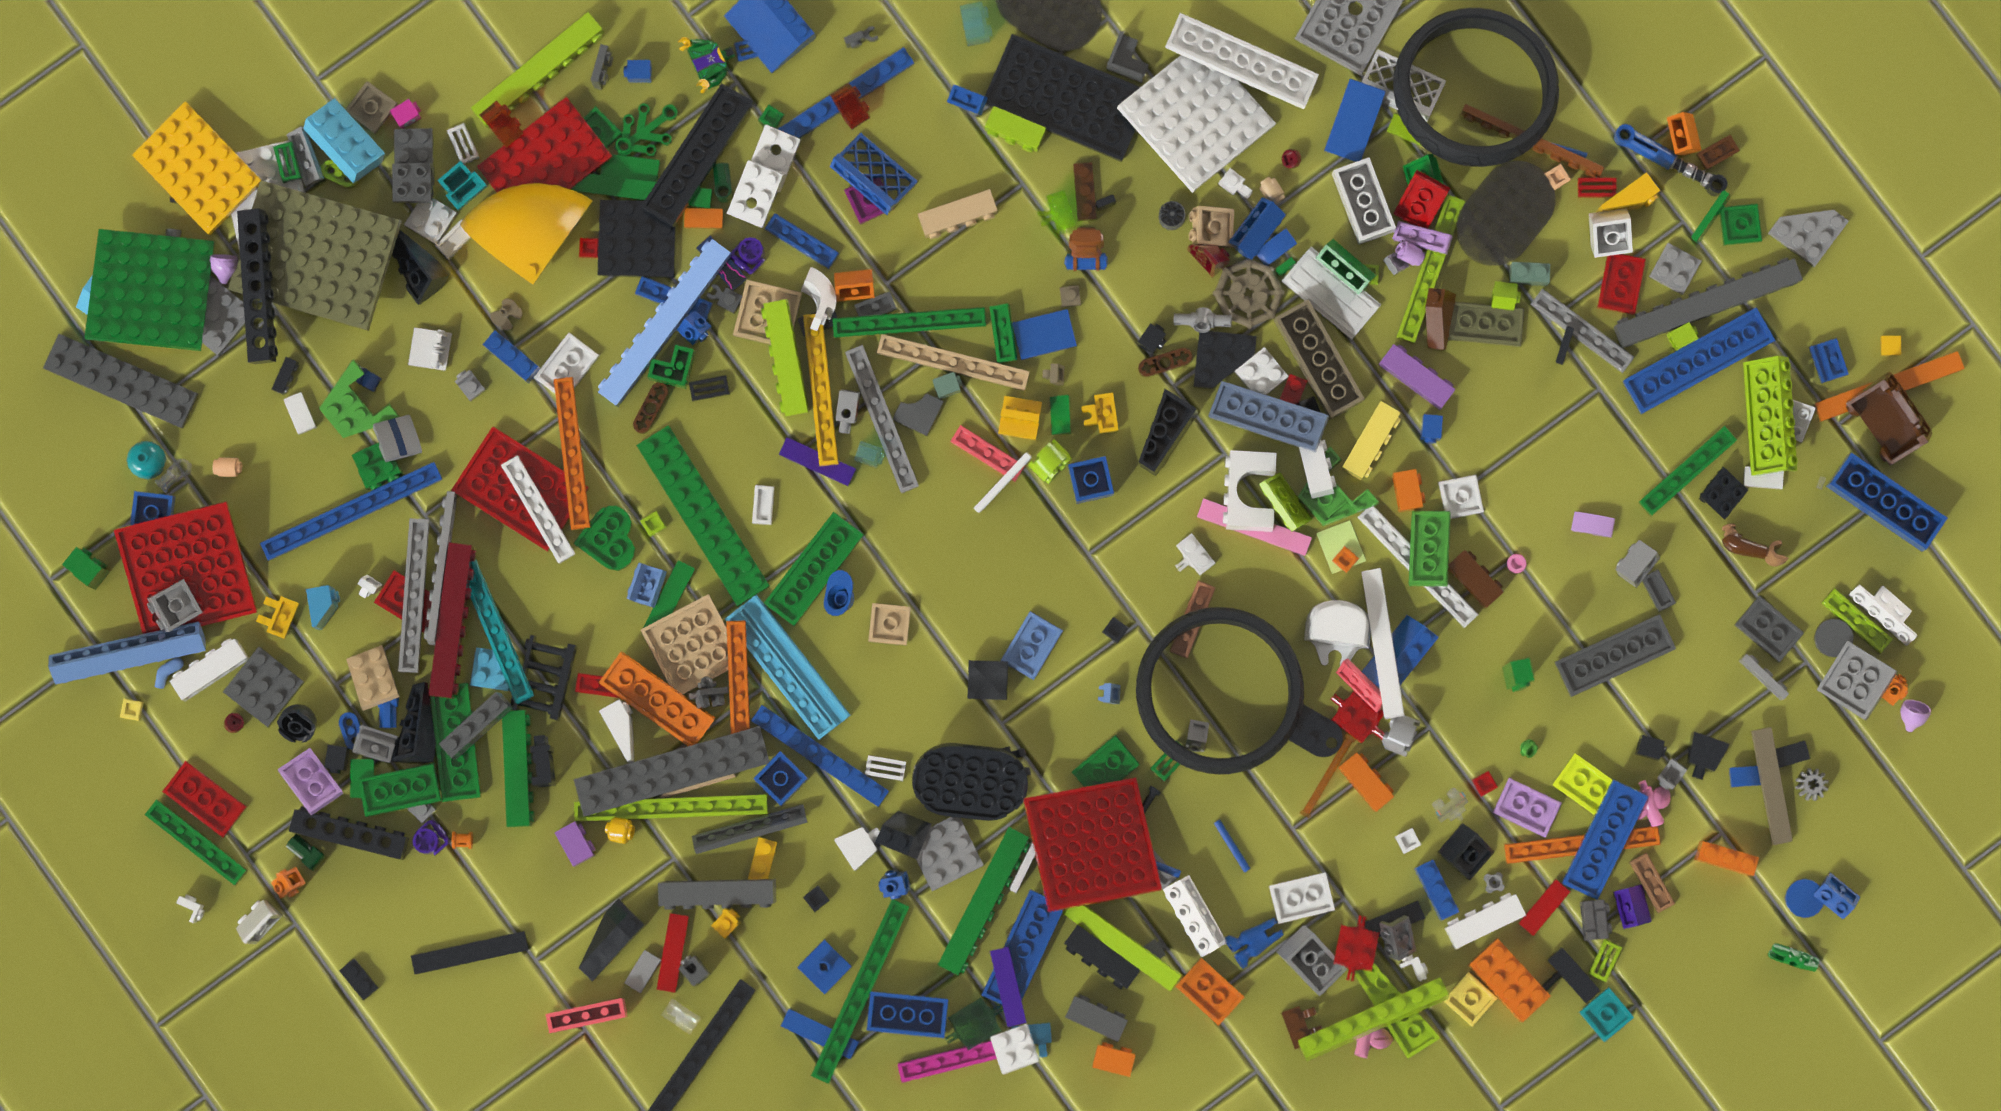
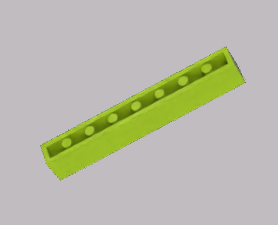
(543, 65)
(1373, 1019)

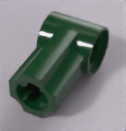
(722, 181)
(309, 855)

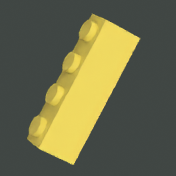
(1370, 441)

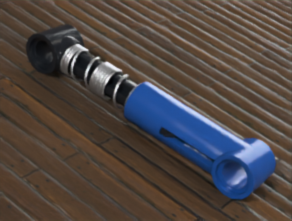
(1667, 158)

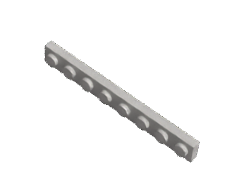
(882, 419)
(446, 522)
(414, 595)

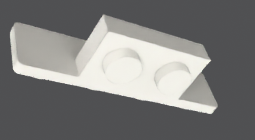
(1886, 610)

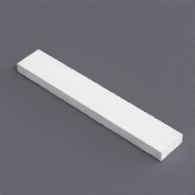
(538, 509)

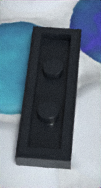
(1573, 975)

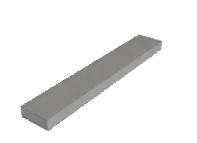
(1583, 330)

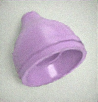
(223, 266)
(1914, 714)

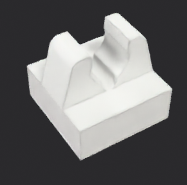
(368, 586)

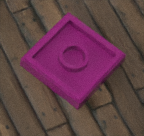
(862, 207)

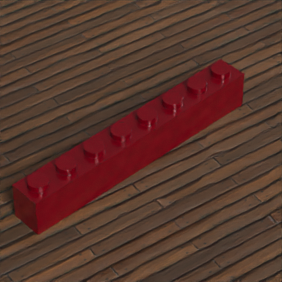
(451, 620)

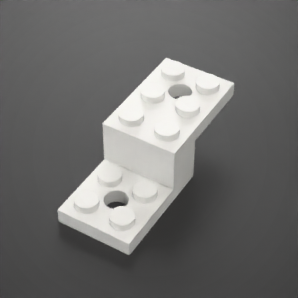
(764, 176)

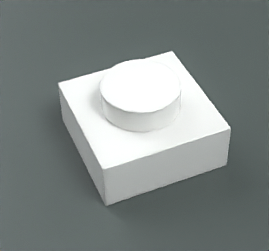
(1407, 841)

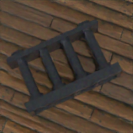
(563, 672)

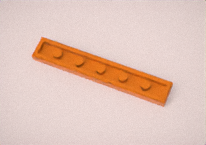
(738, 675)

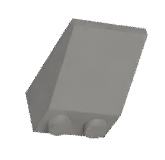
(1311, 960)

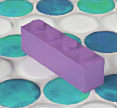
(1416, 376)

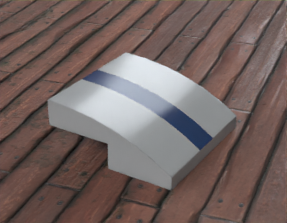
(397, 438)

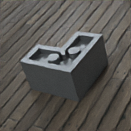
(1122, 61)

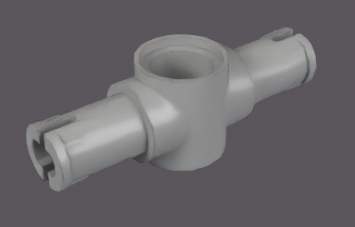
(1203, 320)

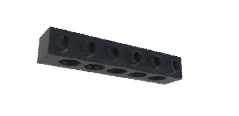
(396, 850)

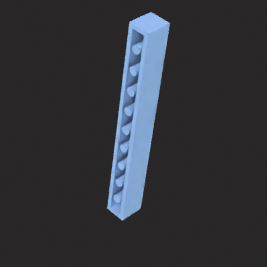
(664, 323)

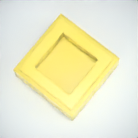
(131, 709)

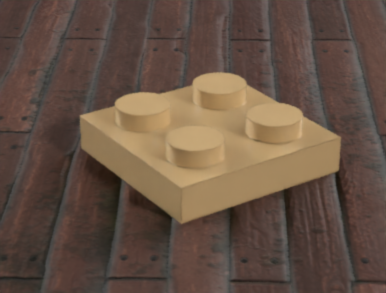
(889, 624)

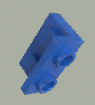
(1837, 896)

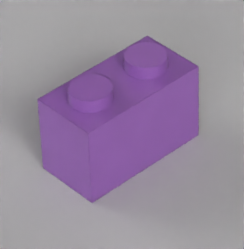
(575, 843)

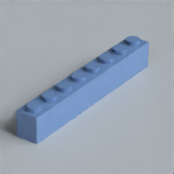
(126, 653)

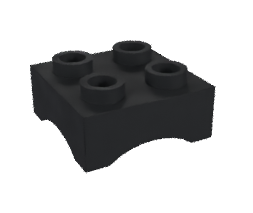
(987, 680)

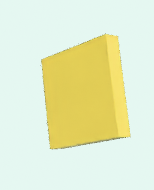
(1470, 999)

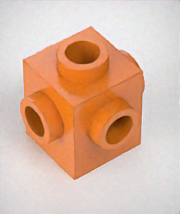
(1900, 691)
(288, 883)

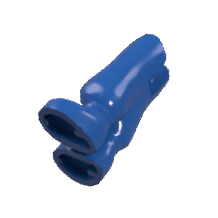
(1255, 939)

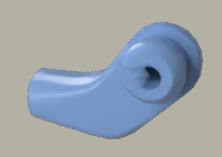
(167, 669)

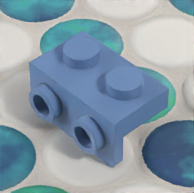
(646, 585)

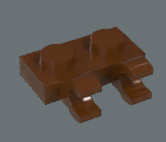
(1296, 1024)

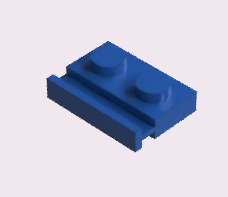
(1828, 360)

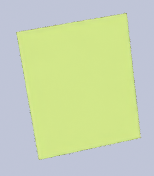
(1333, 541)

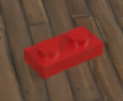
(1293, 389)

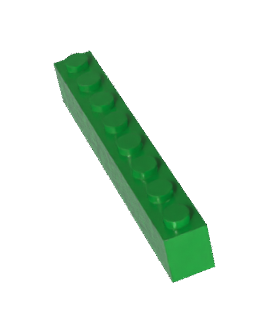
(983, 901)

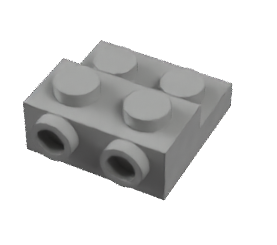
(173, 606)

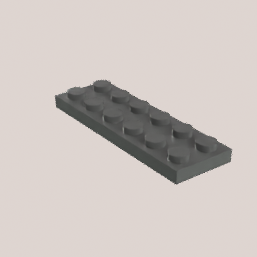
(1615, 655)

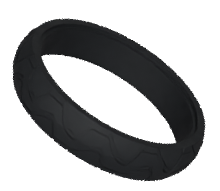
(1495, 22)
(1247, 621)

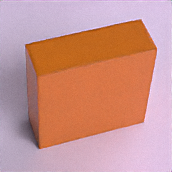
(1345, 559)

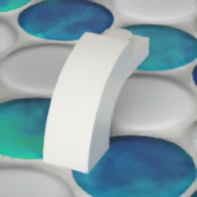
(823, 294)

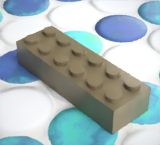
(1319, 359)

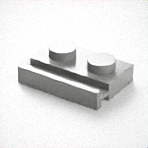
(374, 744)

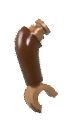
(1741, 546)

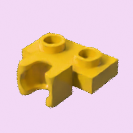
(1102, 413)

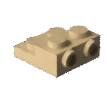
(1211, 226)

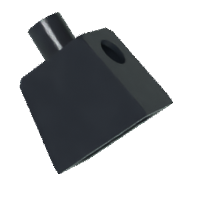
(1705, 754)

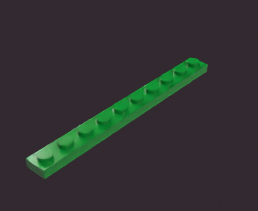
(860, 991)

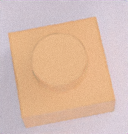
(1557, 177)

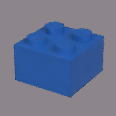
(1091, 480)
(151, 506)
(780, 778)

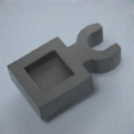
(728, 299)

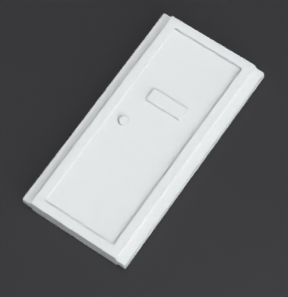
(1330, 295)

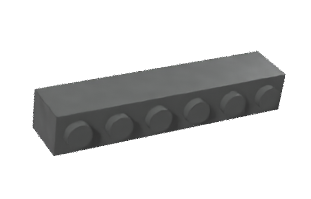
(717, 893)

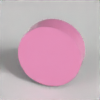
(1516, 563)

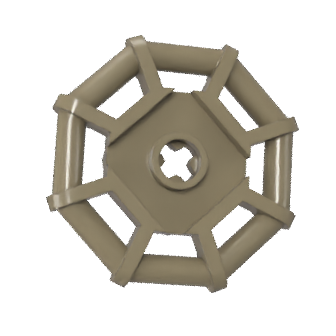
(1254, 283)

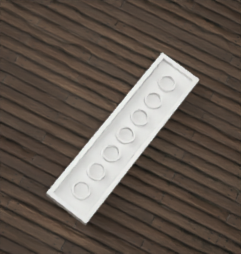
(1241, 61)

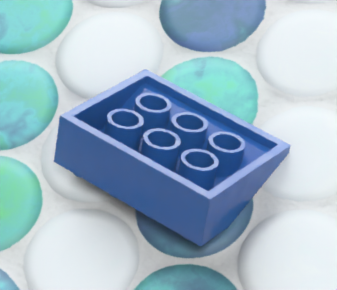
(771, 28)

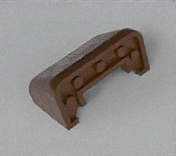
(1890, 418)

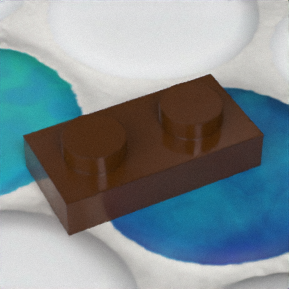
(1718, 152)

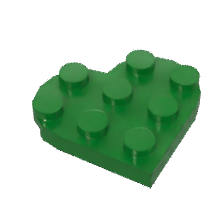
(608, 538)

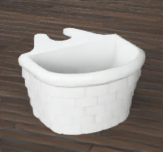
(1337, 627)

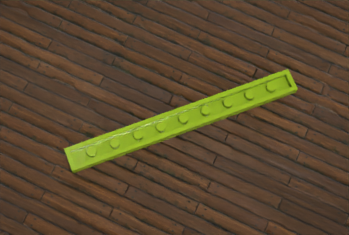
(681, 808)

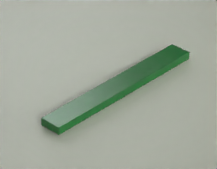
(632, 189)
(909, 322)

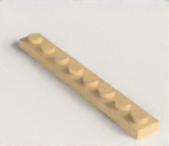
(953, 362)

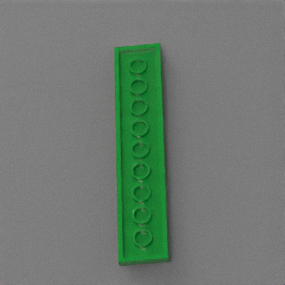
(703, 515)

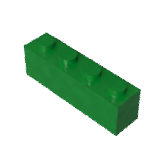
(1518, 674)

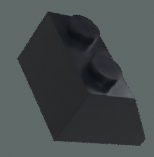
(904, 834)
(1466, 851)

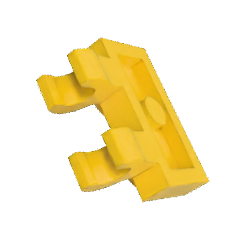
(282, 618)

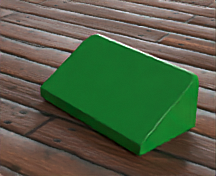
(1060, 415)
(359, 769)

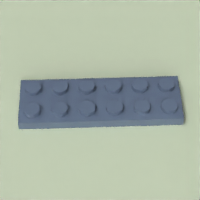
(1268, 416)

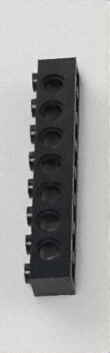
(251, 297)

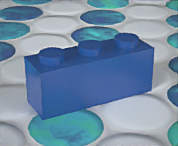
(1257, 228)
(511, 356)
(1436, 890)

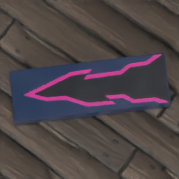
(730, 272)

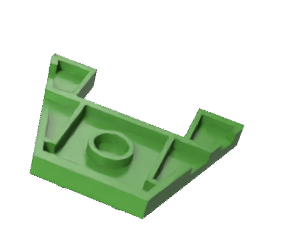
(347, 410)
(1337, 505)

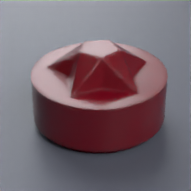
(1291, 158)
(233, 722)

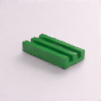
(291, 177)
(1159, 773)

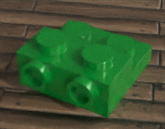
(373, 467)

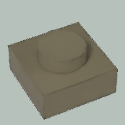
(1070, 296)

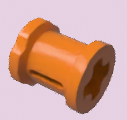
(462, 840)

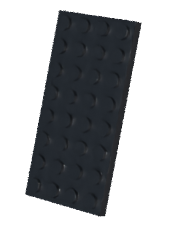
(1063, 97)

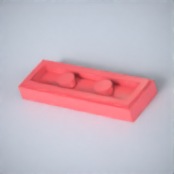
(1360, 684)

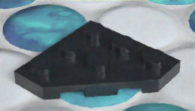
(1220, 356)

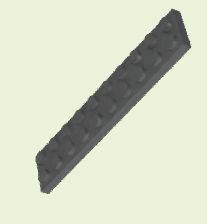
(671, 771)

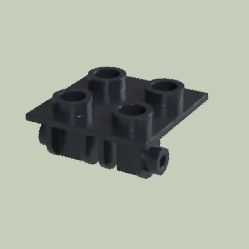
(1723, 493)

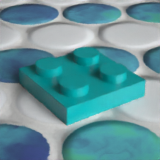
(1606, 1014)

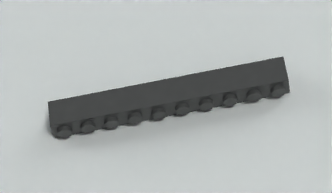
(1708, 303)

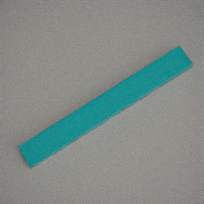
(499, 637)

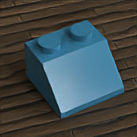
(322, 605)

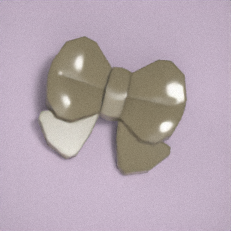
(500, 317)

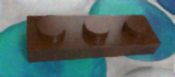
(1084, 191)

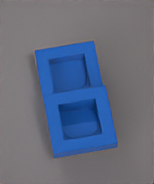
(1276, 247)
(1744, 776)

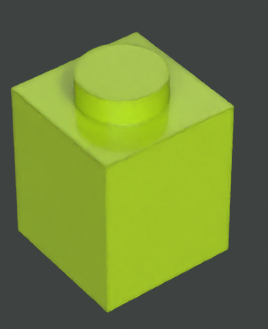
(1505, 295)
(1683, 336)

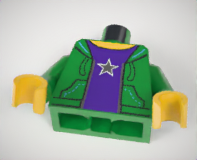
(708, 61)

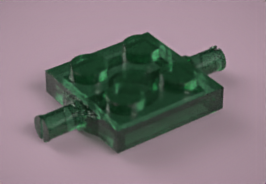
(974, 1024)

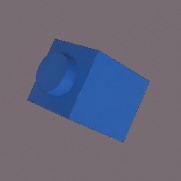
(638, 71)
(1431, 428)

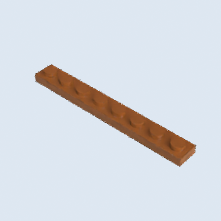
(1542, 146)

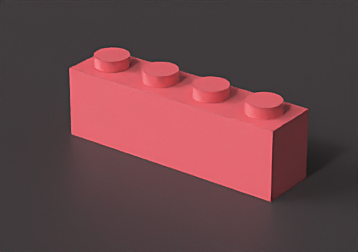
(586, 1015)

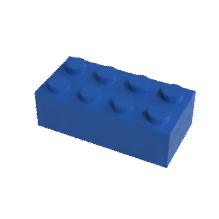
(907, 1014)

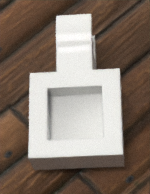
(1234, 182)

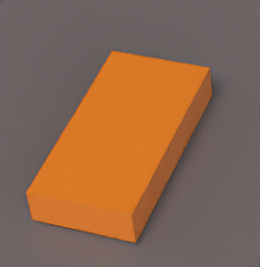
(703, 218)

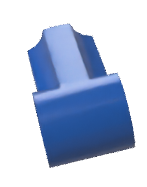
(388, 714)

